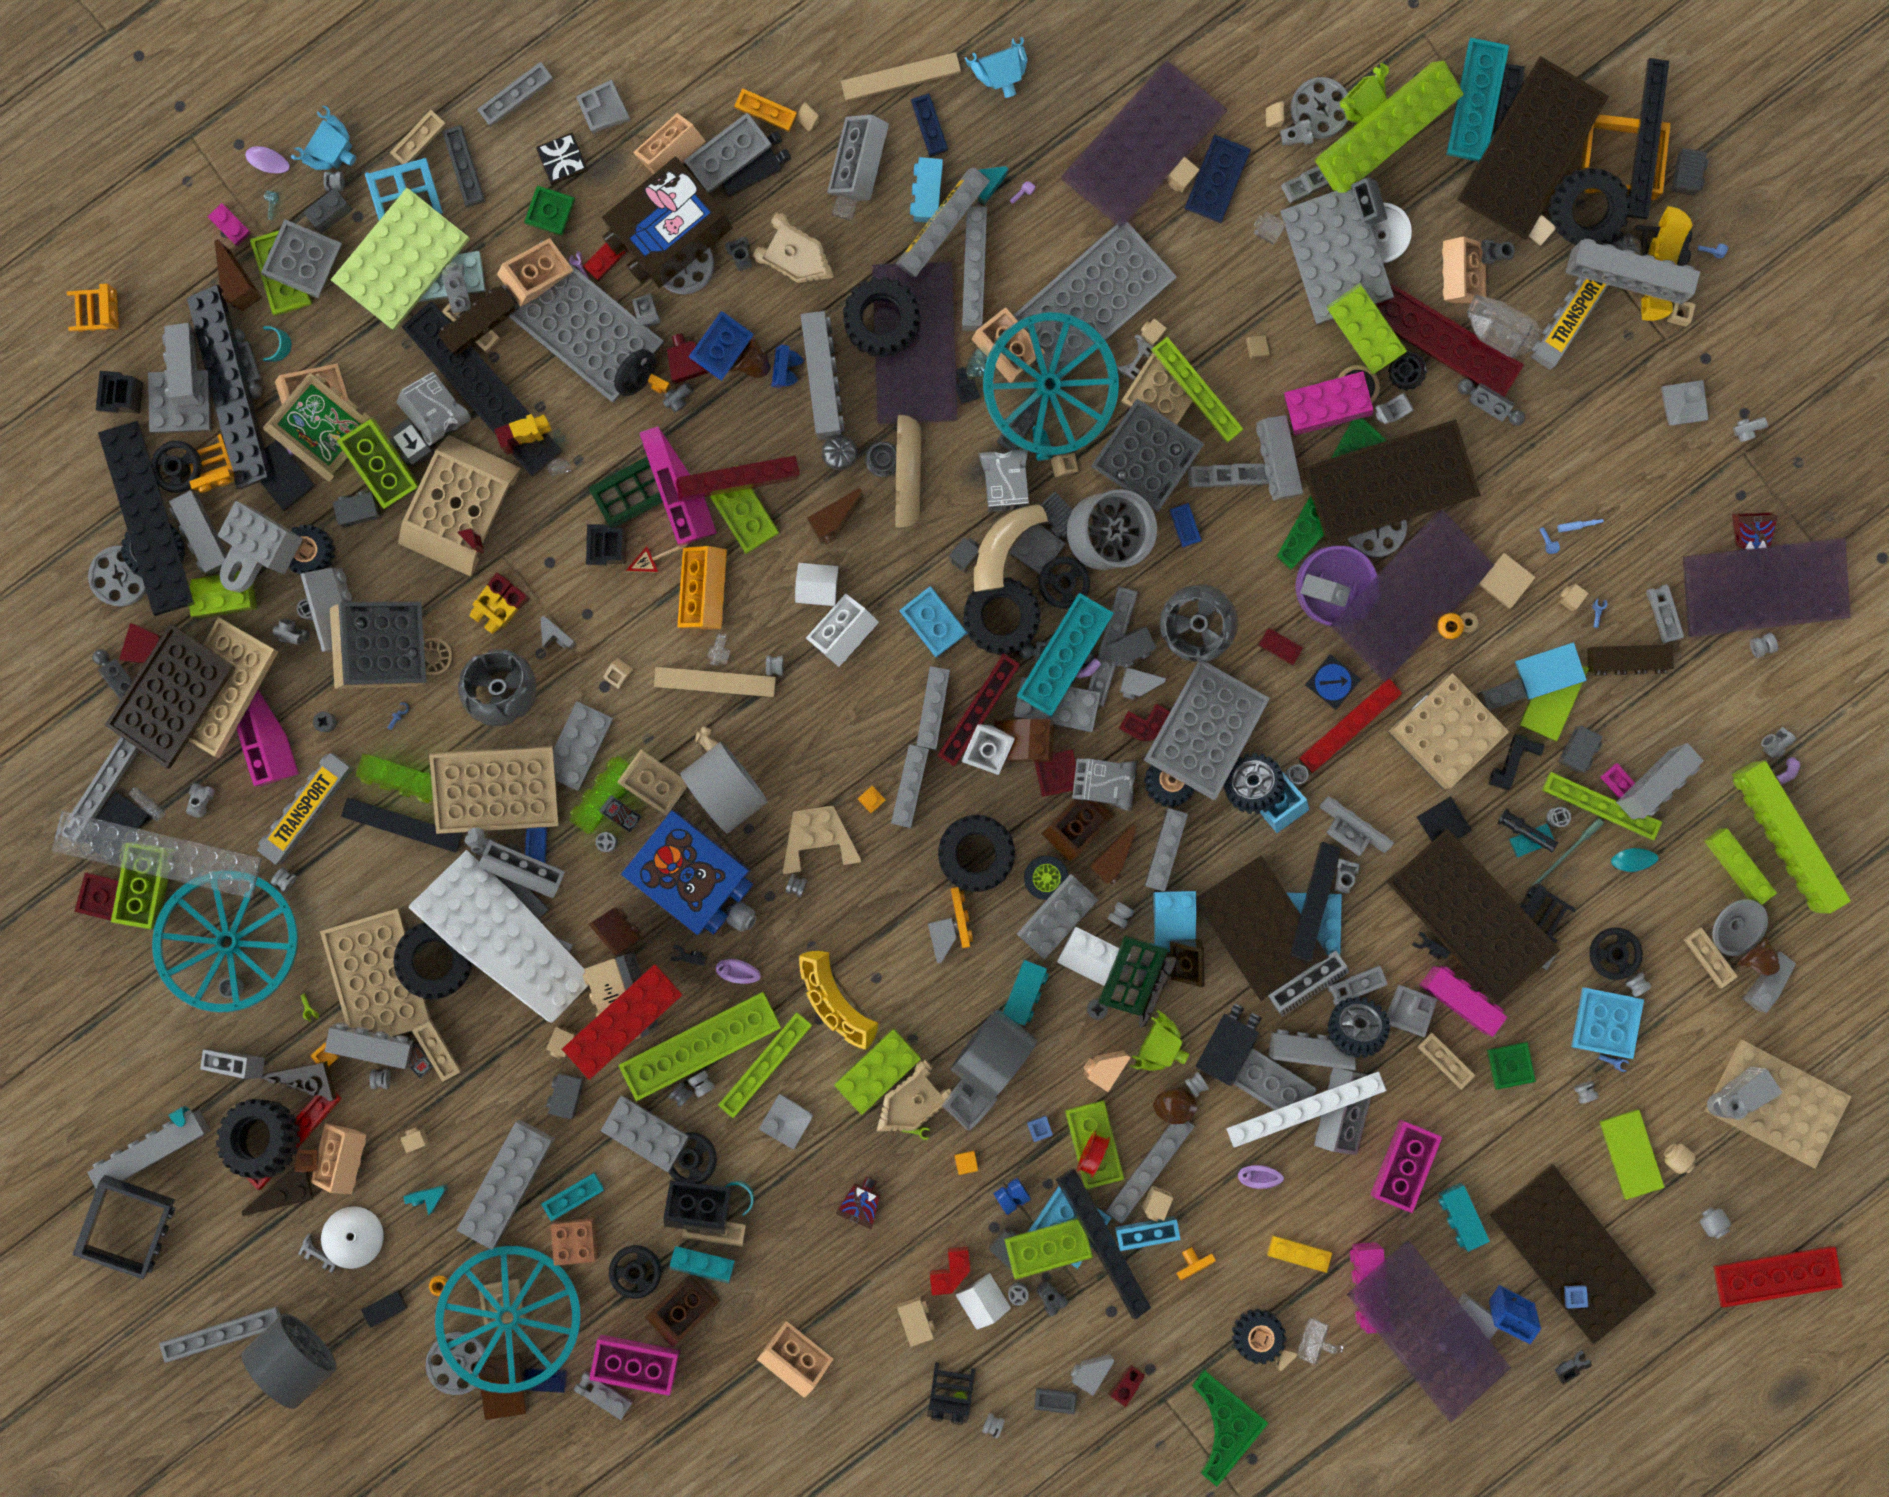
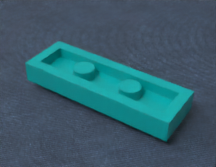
(572, 1196)

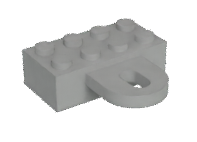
(254, 543)

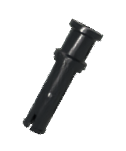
(1516, 828)

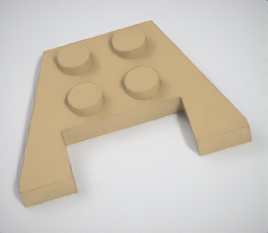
(817, 829)

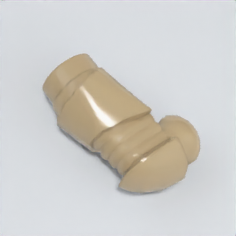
(703, 738)

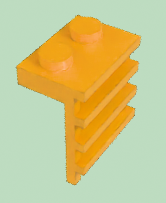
(107, 309)
(217, 477)

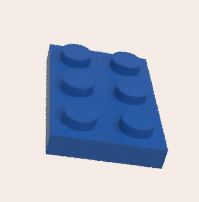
(721, 345)

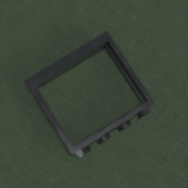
(112, 1260)

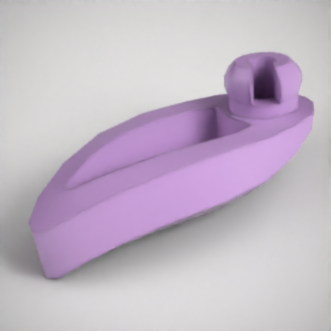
(267, 160)
(737, 971)
(1260, 1177)

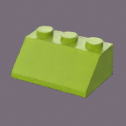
(215, 600)

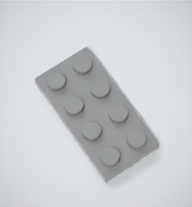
(728, 153)
(1075, 710)
(579, 744)
(1057, 916)
(1271, 1082)
(645, 1133)

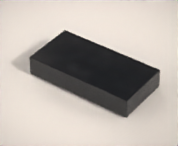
(384, 1308)

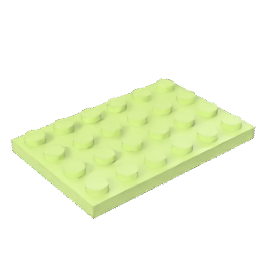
(400, 259)

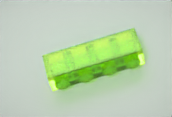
(395, 776)
(587, 814)

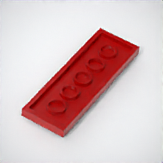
(622, 1022)
(1778, 1276)

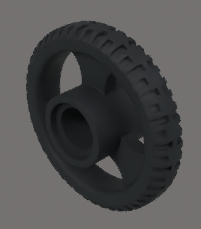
(633, 372)
(168, 462)
(1047, 577)
(1623, 937)
(696, 1176)
(617, 1272)

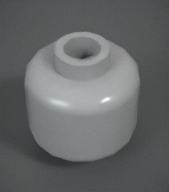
(741, 916)
(1715, 1222)

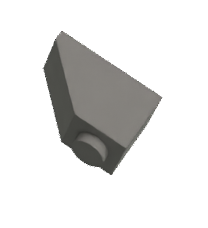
(1325, 590)
(1138, 683)
(943, 935)
(1091, 1373)

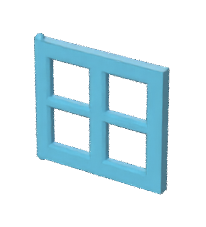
(397, 171)

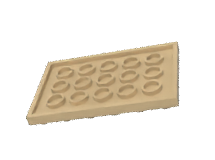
(252, 663)
(494, 789)
(366, 977)
(1796, 1120)

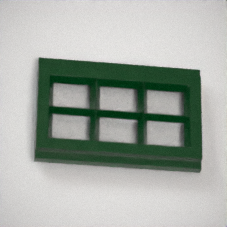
(627, 493)
(1133, 975)

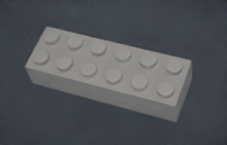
(1632, 271)
(821, 374)
(505, 1184)

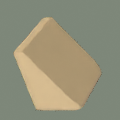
(1275, 115)
(807, 117)
(1541, 230)
(1257, 346)
(1064, 465)
(617, 673)
(1285, 1358)

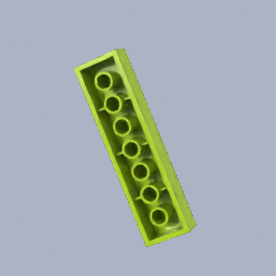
(1389, 126)
(1790, 837)

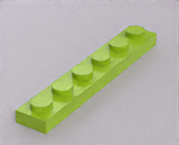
(1197, 389)
(1599, 805)
(765, 1065)

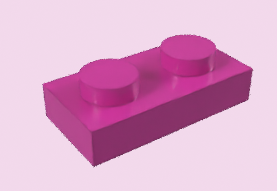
(229, 224)
(1617, 780)

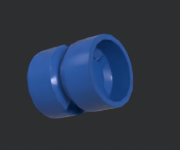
(1012, 1196)

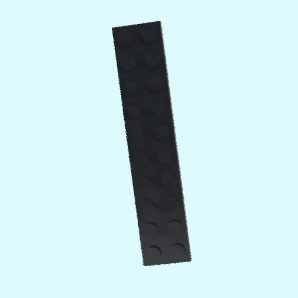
(478, 386)
(229, 387)
(146, 518)

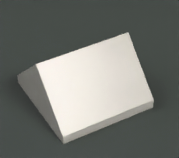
(816, 584)
(988, 748)
(983, 1302)

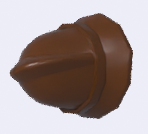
(752, 361)
(1762, 959)
(1175, 1106)

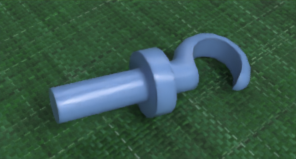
(397, 716)

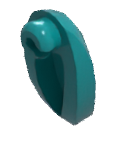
(1634, 859)

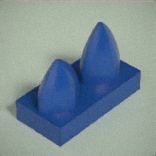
(785, 358)

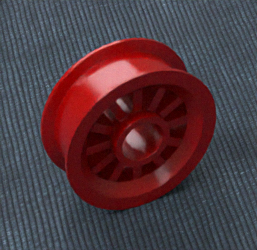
(1093, 1154)

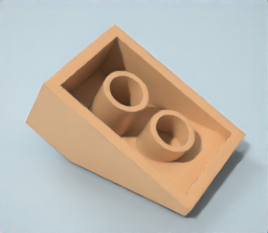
(534, 271)
(289, 382)

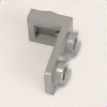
(456, 288)
(1394, 409)

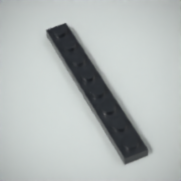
(1648, 137)
(1103, 1243)

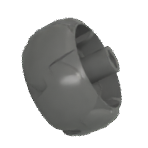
(1174, 625)
(503, 706)

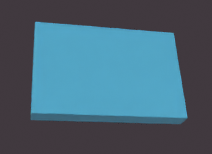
(933, 622)
(1550, 671)

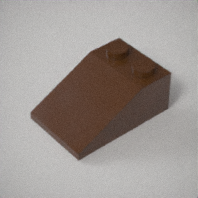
(233, 279)
(831, 519)
(1032, 739)
(1077, 827)
(1112, 859)
(616, 931)
(682, 1309)
(501, 1404)

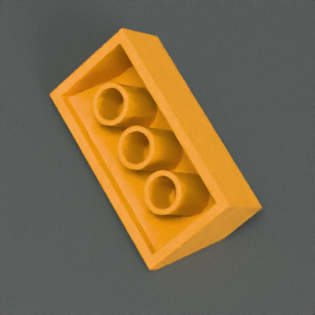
(702, 588)

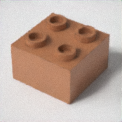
(574, 1241)

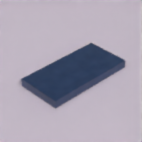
(1217, 179)

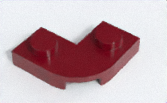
(1142, 729)

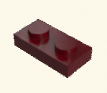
(1280, 646)

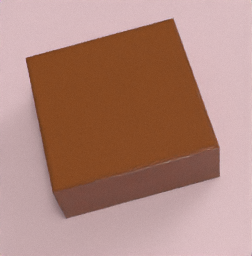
(306, 1161)

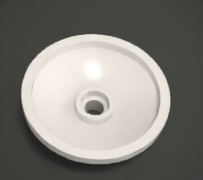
(1397, 231)
(366, 1242)

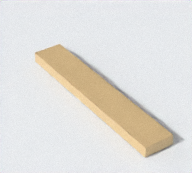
(900, 77)
(714, 682)

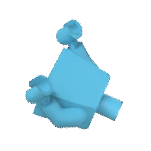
(1001, 68)
(328, 145)

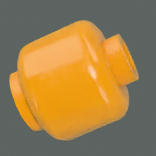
(1457, 627)

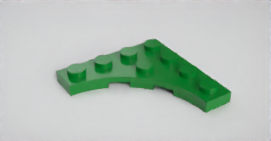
(1234, 1426)

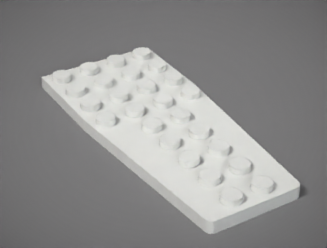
(501, 937)

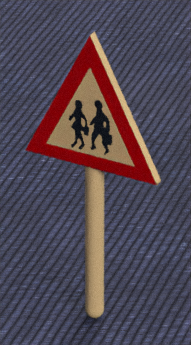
(645, 561)

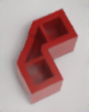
(947, 1280)

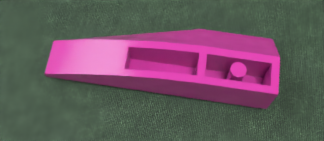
(688, 518)
(265, 744)

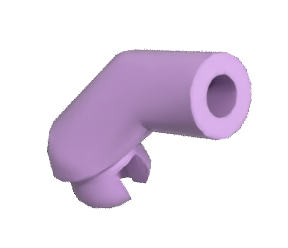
(1089, 669)
(1791, 772)

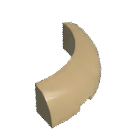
(908, 471)
(997, 542)

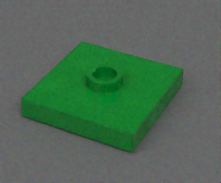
(549, 210)
(1511, 1065)

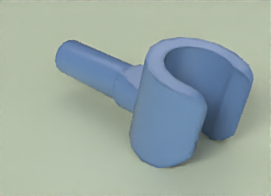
(1719, 252)
(1551, 547)
(1598, 610)
(1616, 1062)

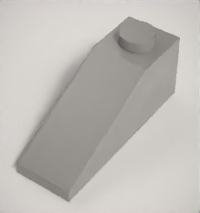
(1768, 988)
(232, 1064)

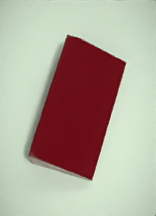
(473, 539)

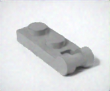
(1665, 614)
(1358, 984)
(604, 1396)

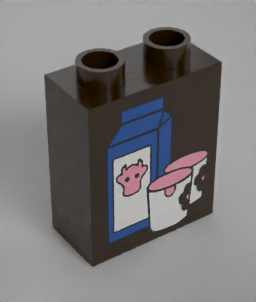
(665, 224)

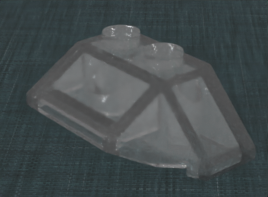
(1503, 326)

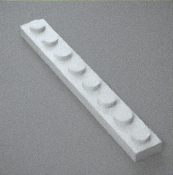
(1306, 1109)

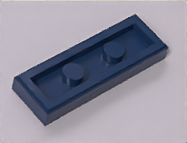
(929, 125)

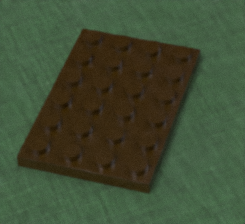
(170, 696)
(1257, 926)

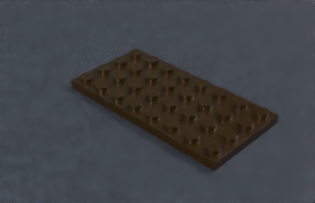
(1532, 147)
(1391, 481)
(1473, 916)
(1572, 1249)

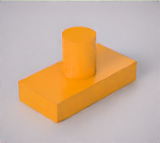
(1194, 1264)

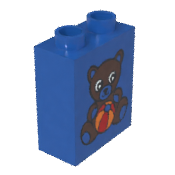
(688, 874)

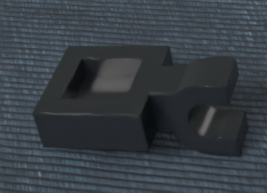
(966, 389)
(1435, 949)
(694, 957)
(1570, 1369)

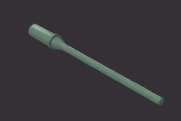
(1586, 834)

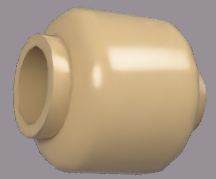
(1679, 1158)

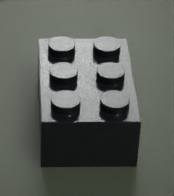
(697, 1207)

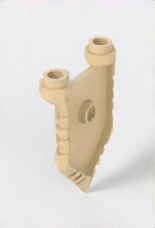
(794, 253)
(912, 1101)

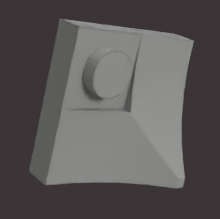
(603, 107)
(1685, 403)
(1411, 1011)
(967, 1105)
(786, 1121)

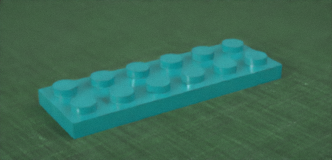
(1477, 107)
(1065, 654)

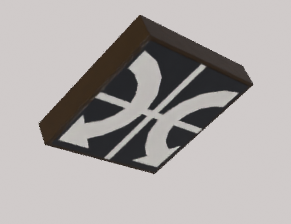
(561, 158)

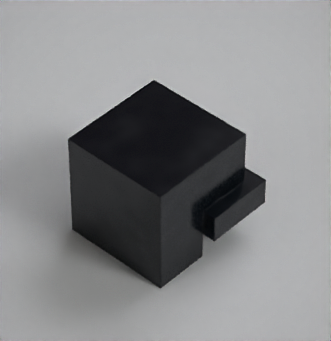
(118, 393)
(605, 545)

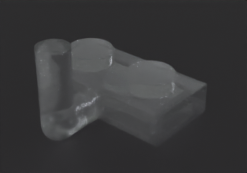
(1314, 1342)

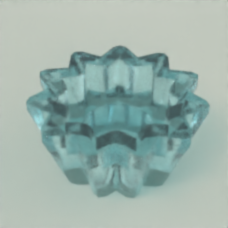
(976, 364)

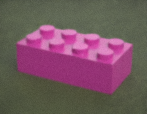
(1328, 403)
(1463, 1001)
(1406, 1166)
(1366, 1259)
(634, 1365)

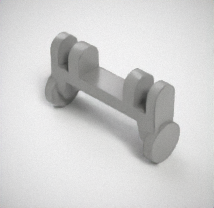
(1142, 346)
(309, 1248)

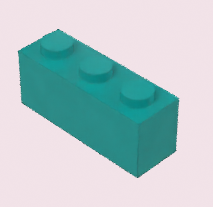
(1025, 992)
(1463, 1217)
(702, 1264)

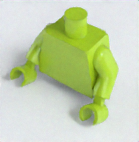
(1365, 95)
(1160, 1046)

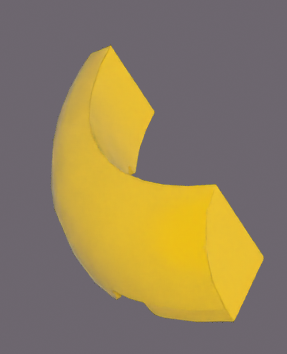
(1667, 246)
(831, 1004)

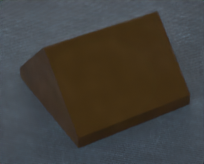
(1190, 961)

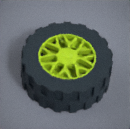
(1044, 876)

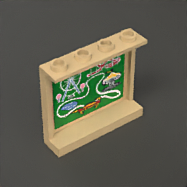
(313, 423)

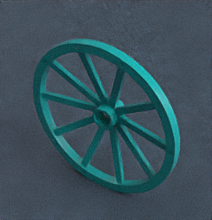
(989, 386)
(237, 1005)
(465, 1269)

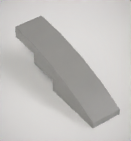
(1304, 184)
(1227, 475)

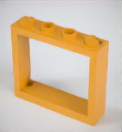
(1631, 126)

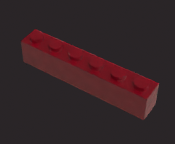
(737, 478)
(978, 710)

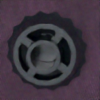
(1407, 371)

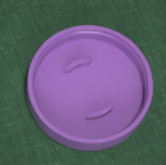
(1337, 565)

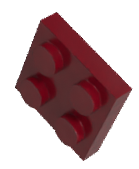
(1058, 775)
(97, 896)

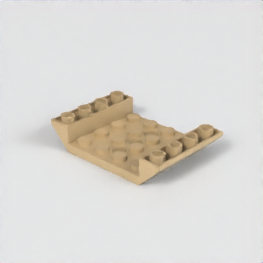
(460, 473)

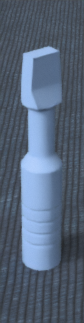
(1577, 525)

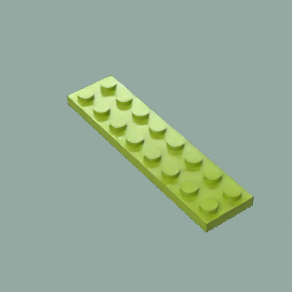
(699, 1046)

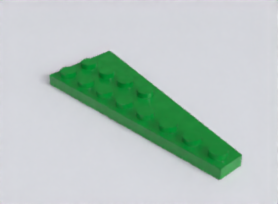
(1307, 528)

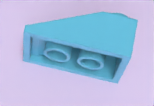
(1289, 808)
(1174, 916)

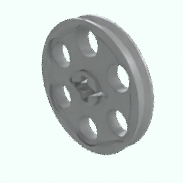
(1323, 98)
(690, 285)
(1378, 549)
(112, 584)
(458, 1352)

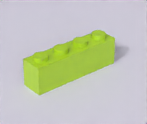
(1740, 866)

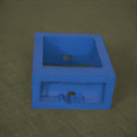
(1514, 1316)

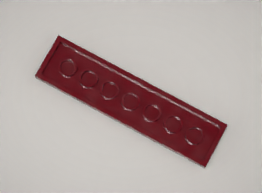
(1449, 342)

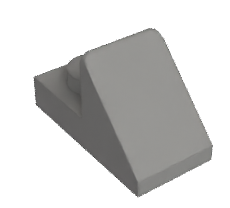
(646, 310)
(551, 631)

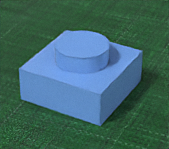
(1039, 1128)
(1576, 1296)

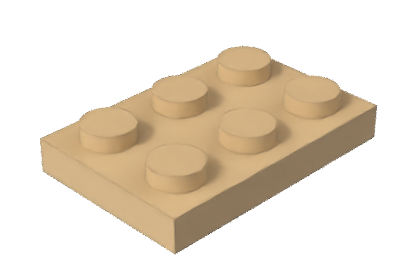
(653, 782)

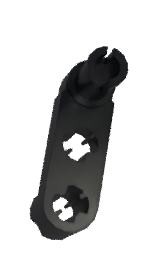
(1505, 777)

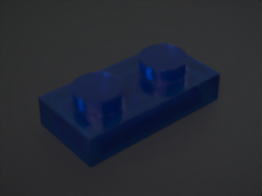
(555, 1383)

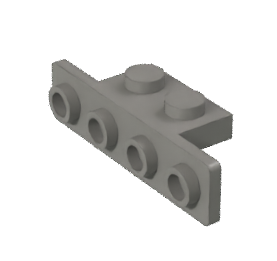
(1352, 830)

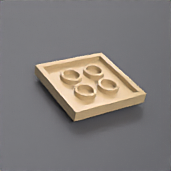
(1159, 391)

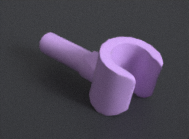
(1027, 188)
(578, 263)

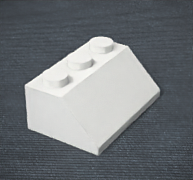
(842, 630)
(1088, 955)

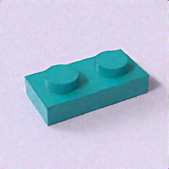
(1523, 845)

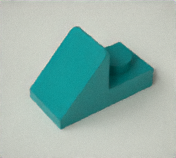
(996, 177)
(431, 1196)

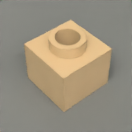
(1686, 310)
(1152, 331)
(1573, 596)
(414, 1139)

